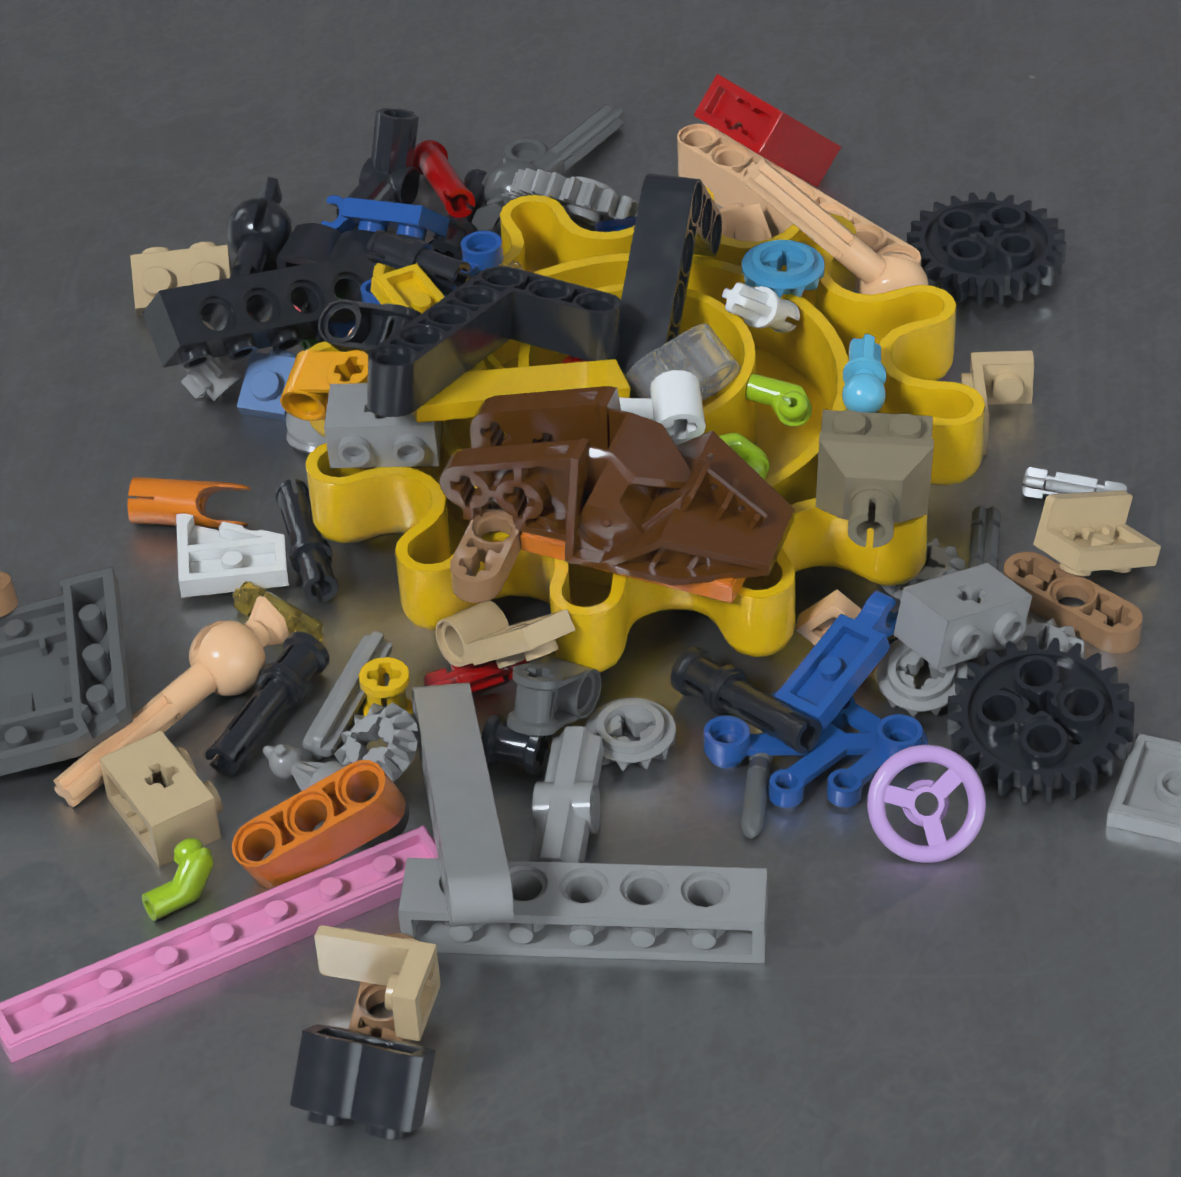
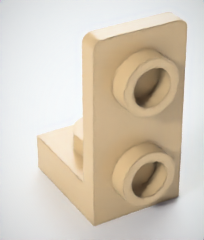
(1000, 379)
(402, 965)

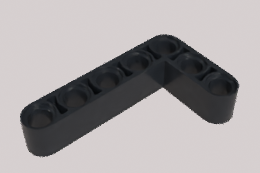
(671, 226)
(477, 321)

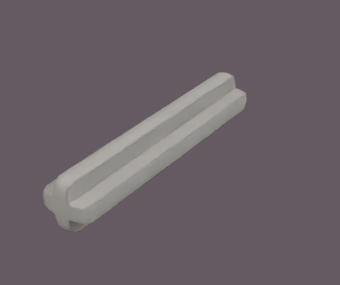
(344, 698)

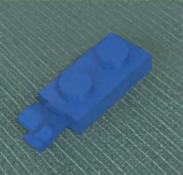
(408, 220)
(841, 661)

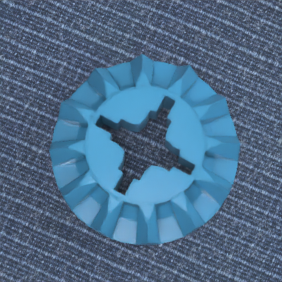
(765, 260)

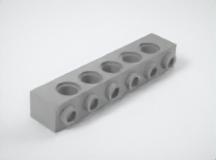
(602, 912)

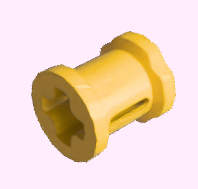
(373, 683)

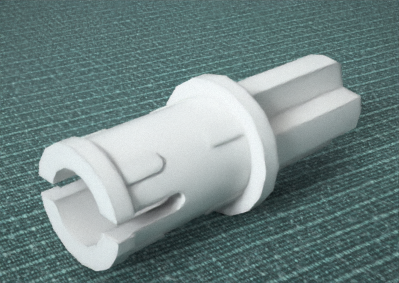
(761, 307)

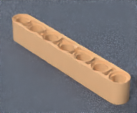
(722, 165)

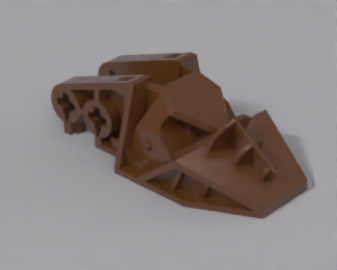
(619, 488)

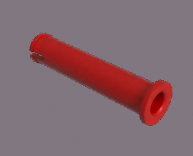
(433, 163)

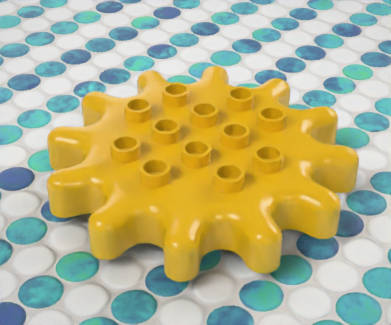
(916, 349)

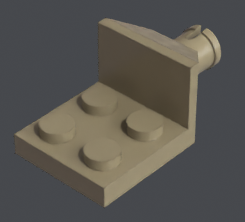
(874, 470)

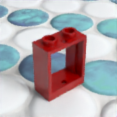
(767, 130)

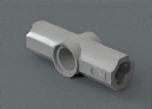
(568, 801)

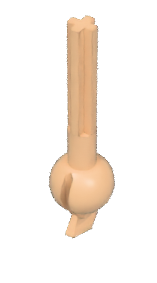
(875, 271)
(222, 660)

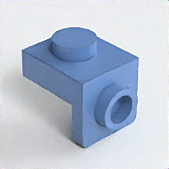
(265, 383)

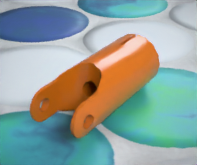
(163, 498)

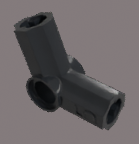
(390, 169)

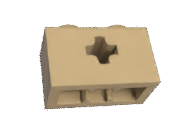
(161, 795)

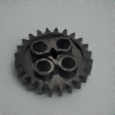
(988, 247)
(1041, 719)

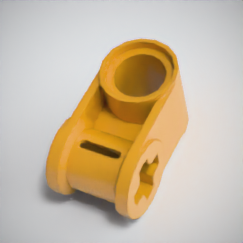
(310, 380)

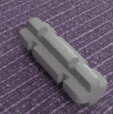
(1039, 483)

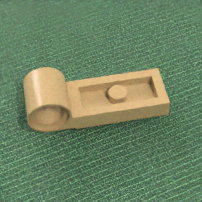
(484, 636)

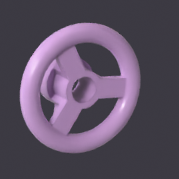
(938, 847)

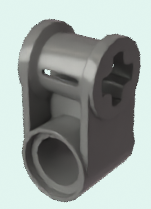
(552, 695)

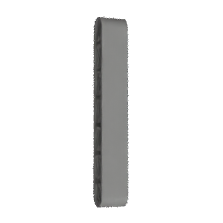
(462, 806)

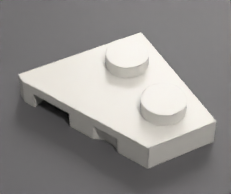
(227, 557)

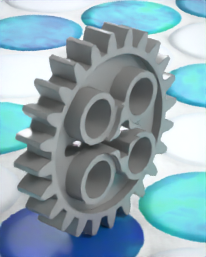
(581, 197)

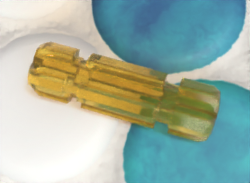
(246, 597)

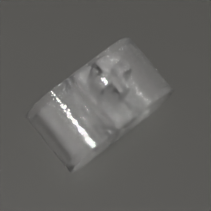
(693, 351)

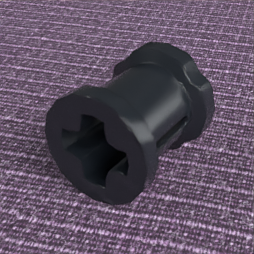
(513, 747)

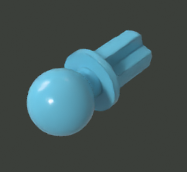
(864, 376)

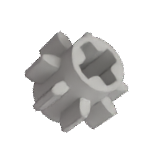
(213, 378)

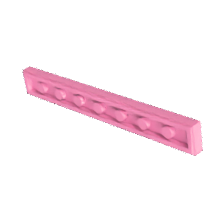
(208, 946)

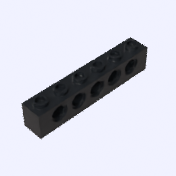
(178, 313)

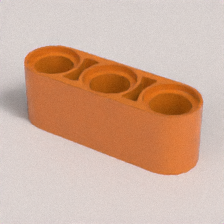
(346, 826)

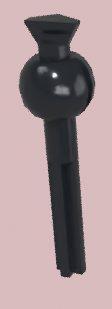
(258, 230)

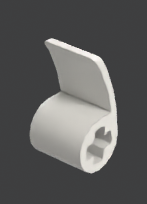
(674, 403)

